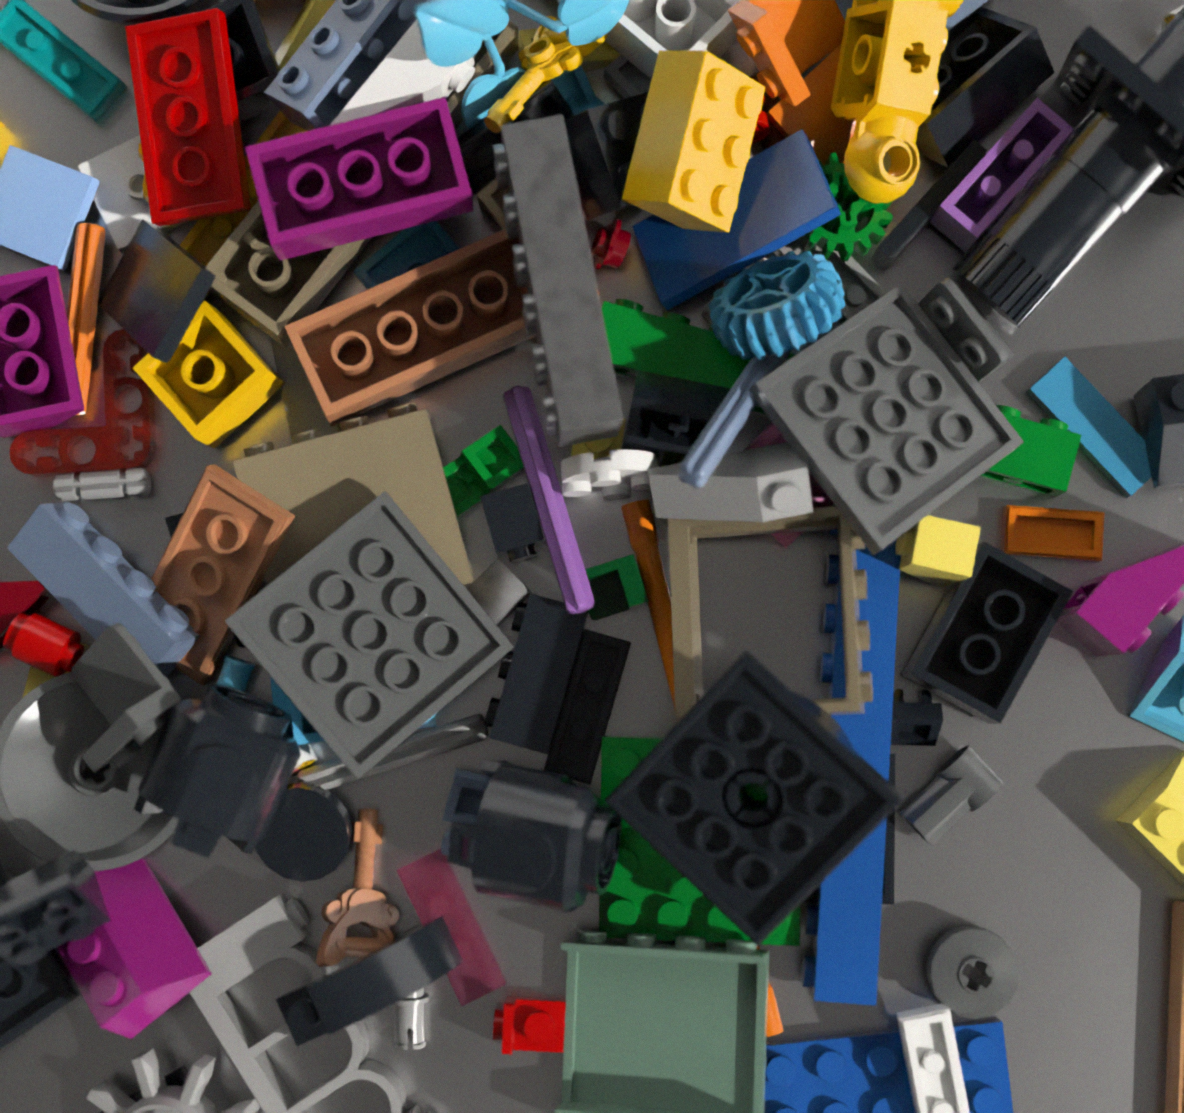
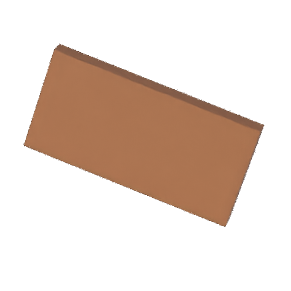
(218, 562)

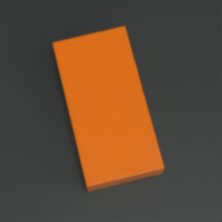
(1052, 533)

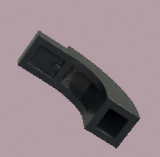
(370, 982)

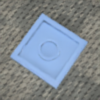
(42, 206)

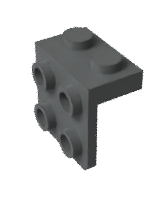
(965, 328)
(126, 692)

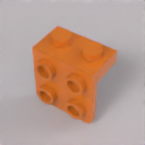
(787, 40)

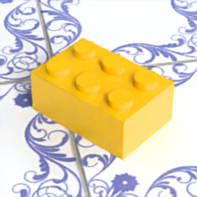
(694, 140)

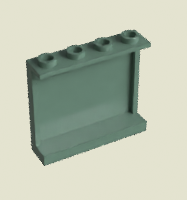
(664, 1025)

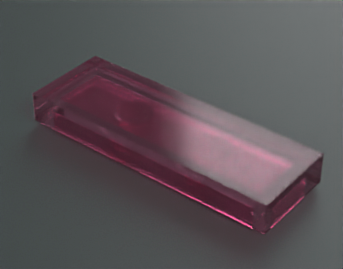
(438, 893)

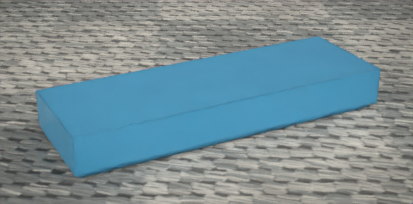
(1105, 434)

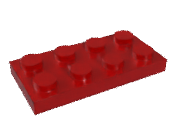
(188, 117)

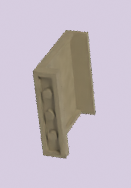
(341, 473)

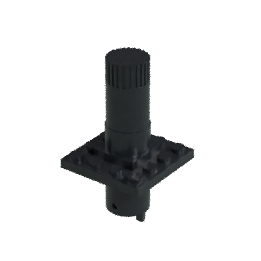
(1094, 174)

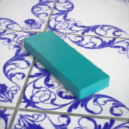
(58, 59)

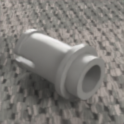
(410, 1015)

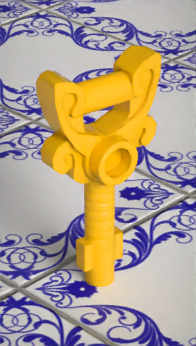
(543, 61)

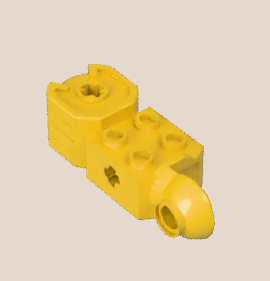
(888, 87)

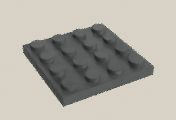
(886, 417)
(369, 634)

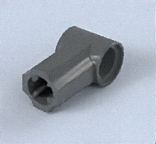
(961, 786)

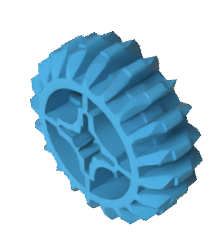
(777, 305)

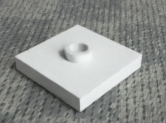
(121, 191)

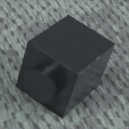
(513, 522)

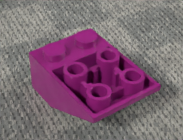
(1116, 607)

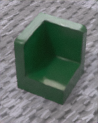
(616, 587)

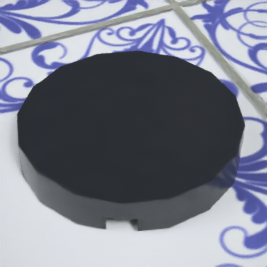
(306, 834)

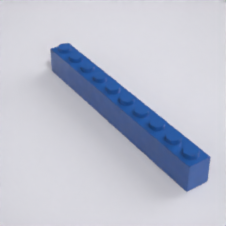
(850, 898)

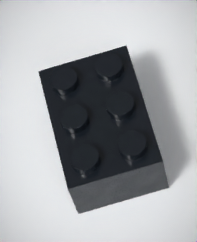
(988, 634)

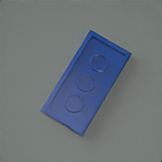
(777, 203)

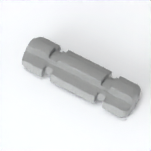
(102, 484)

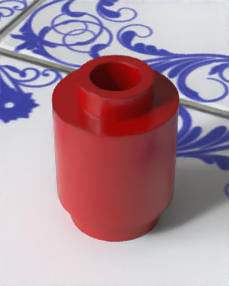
(43, 644)

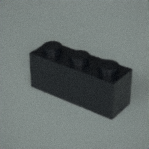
(535, 674)

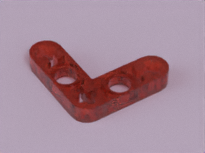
(106, 438)

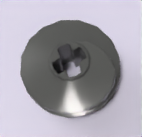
(992, 957)

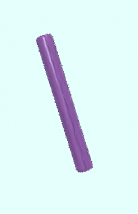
(548, 500)

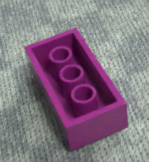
(360, 178)

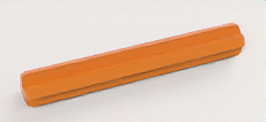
(84, 298)

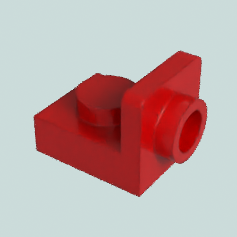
(530, 1024)

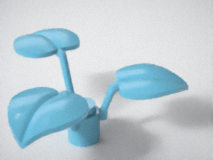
(455, 31)

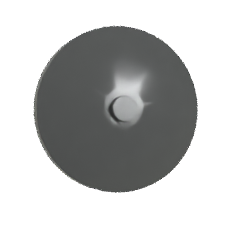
(52, 795)

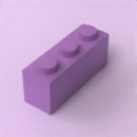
(1001, 175)

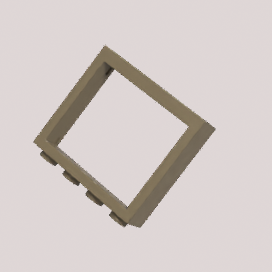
(686, 602)

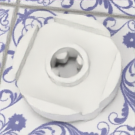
(610, 474)

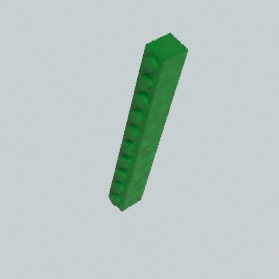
(687, 352)

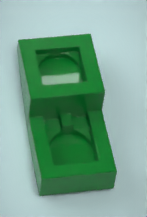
(482, 469)

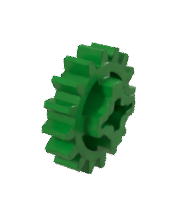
(840, 232)

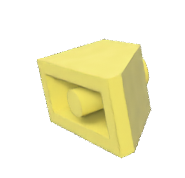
(938, 550)

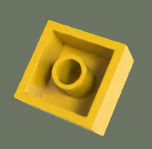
(211, 378)

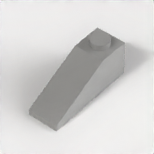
(743, 487)

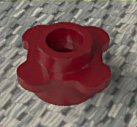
(610, 245)

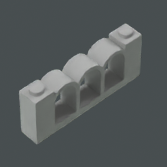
(239, 951)

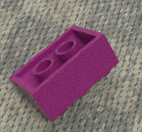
(35, 354)
(138, 959)

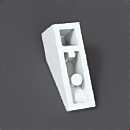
(406, 80)

